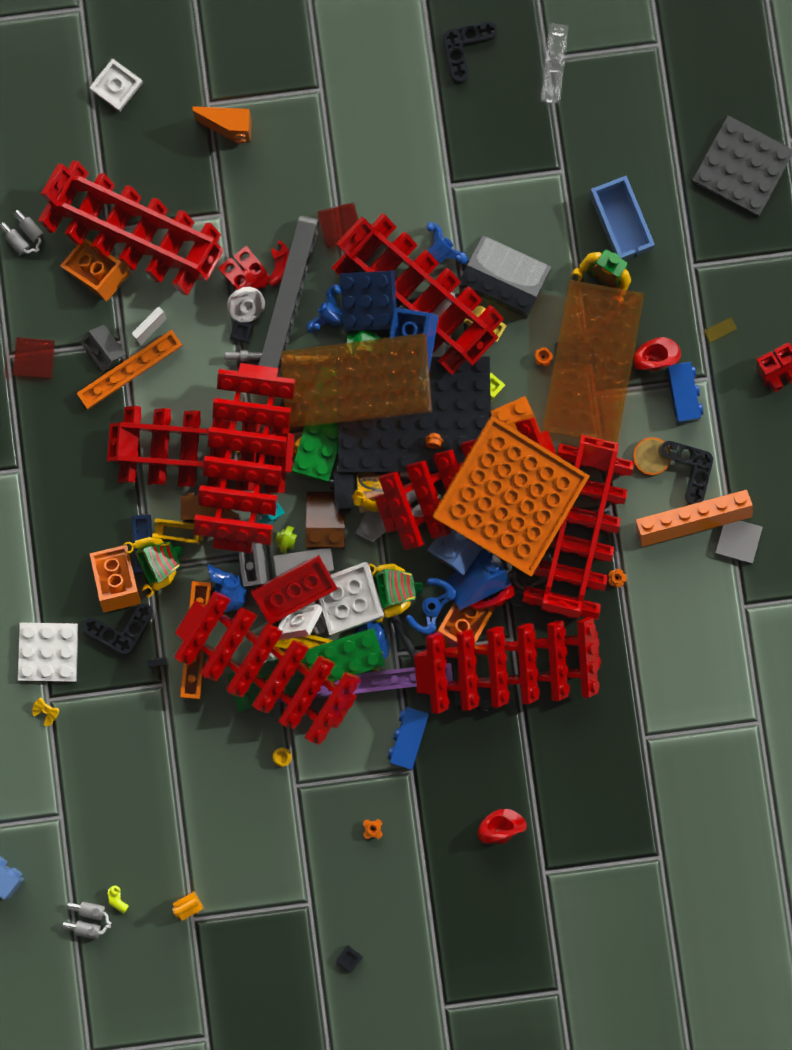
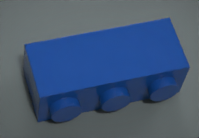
(684, 392)
(408, 738)

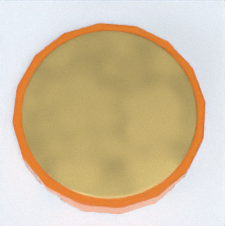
(647, 457)

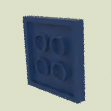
(368, 300)

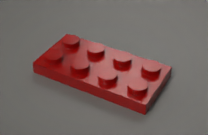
(294, 589)

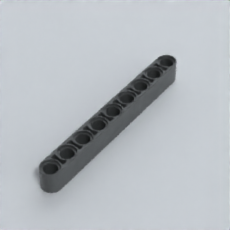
(290, 292)

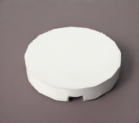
(246, 304)

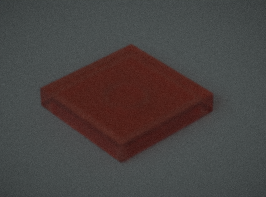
(337, 222)
(34, 357)

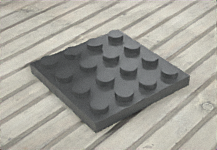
(743, 166)

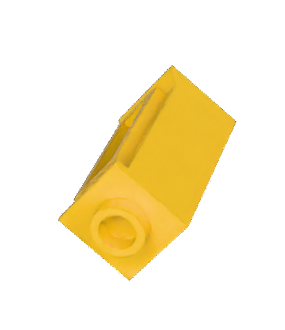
(159, 531)

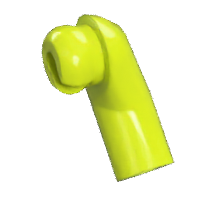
(115, 899)

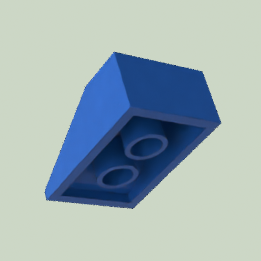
(481, 580)

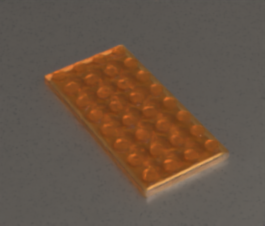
(593, 361)
(358, 380)

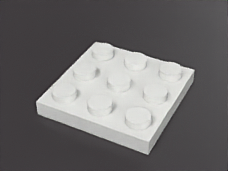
(354, 600)
(48, 652)

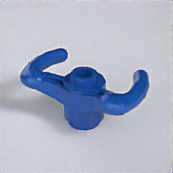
(443, 246)
(328, 311)
(431, 626)

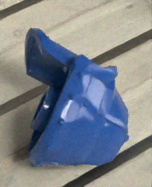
(230, 586)

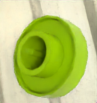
(286, 539)

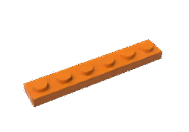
(129, 369)

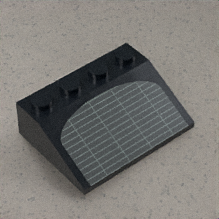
(504, 276)

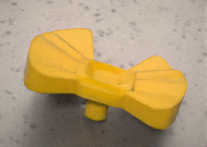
(51, 713)

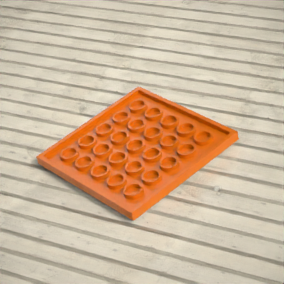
(510, 496)

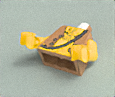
(367, 487)

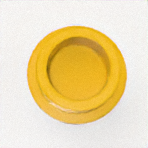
(282, 757)

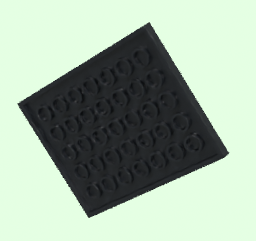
(391, 443)

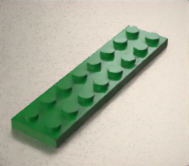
(350, 654)

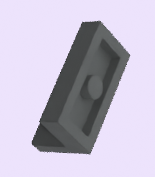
(102, 347)

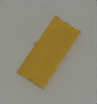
(720, 329)

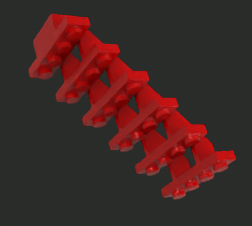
(67, 182)
(365, 238)
(124, 448)
(601, 455)
(394, 503)
(237, 534)
(199, 624)
(431, 665)

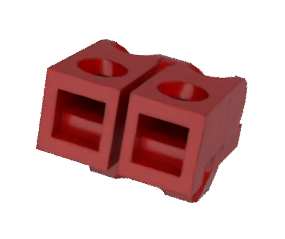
(249, 274)
(776, 366)

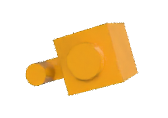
(187, 906)

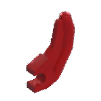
(280, 263)

